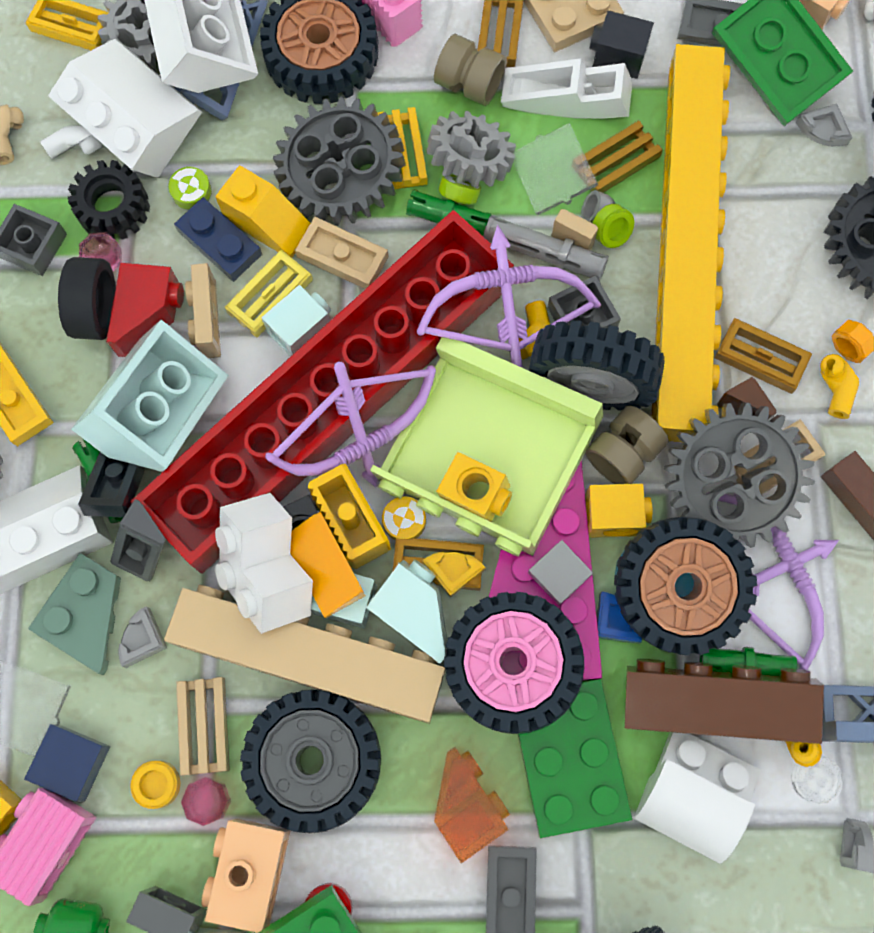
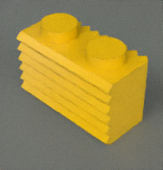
(349, 516)

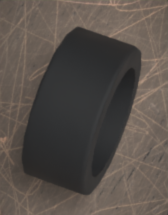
(86, 297)

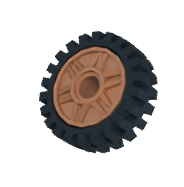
(313, 69)
(719, 593)

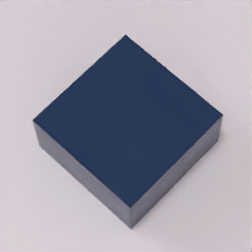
(67, 763)

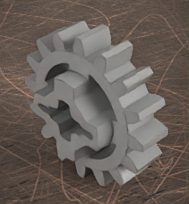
(130, 25)
(471, 149)

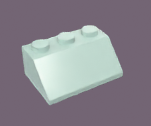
(151, 400)

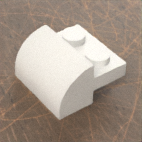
(699, 796)

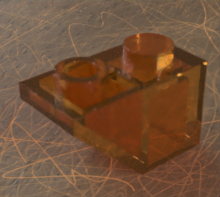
(464, 811)

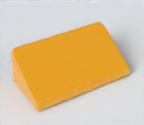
(325, 564)

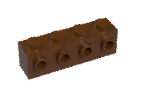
(724, 702)

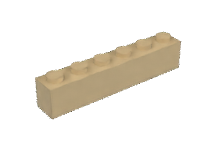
(309, 655)

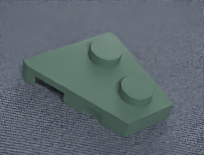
(81, 613)

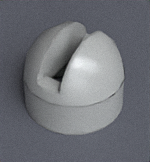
(594, 203)

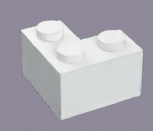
(259, 565)

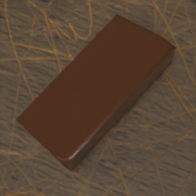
(854, 486)

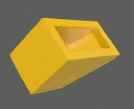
(262, 211)

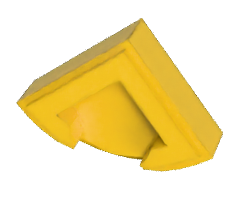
(453, 569)

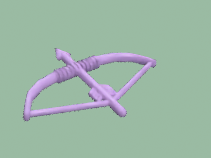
(511, 327)
(349, 406)
(794, 563)

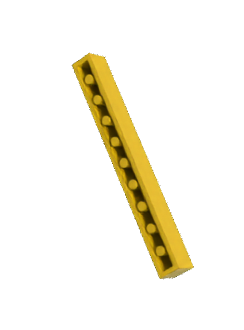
(690, 237)

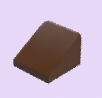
(747, 392)

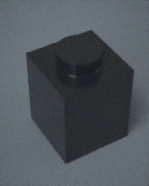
(621, 41)

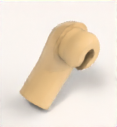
(13, 119)

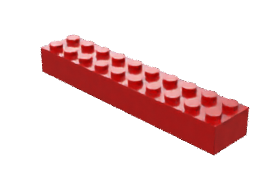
(371, 338)

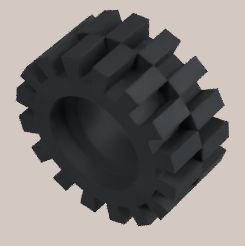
(99, 182)

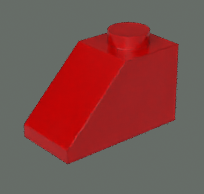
(140, 301)

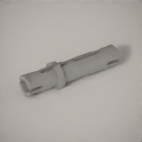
(549, 249)

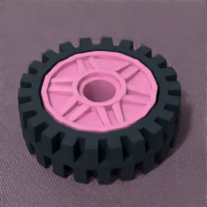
(514, 701)

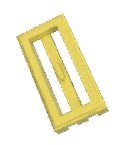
(257, 326)

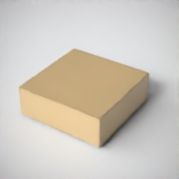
(575, 228)

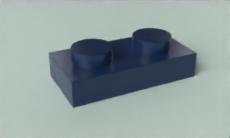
(218, 239)

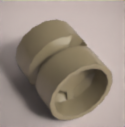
(468, 69)
(632, 440)

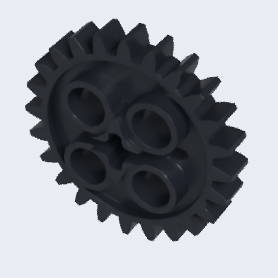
(845, 231)

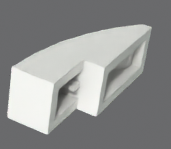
(568, 89)

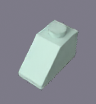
(413, 607)

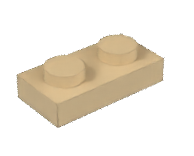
(341, 253)
(202, 295)

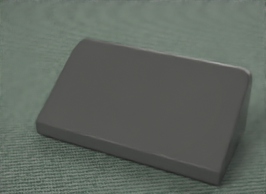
(138, 543)

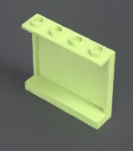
(503, 420)

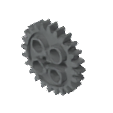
(324, 134)
(723, 438)

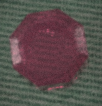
(101, 246)
(205, 801)

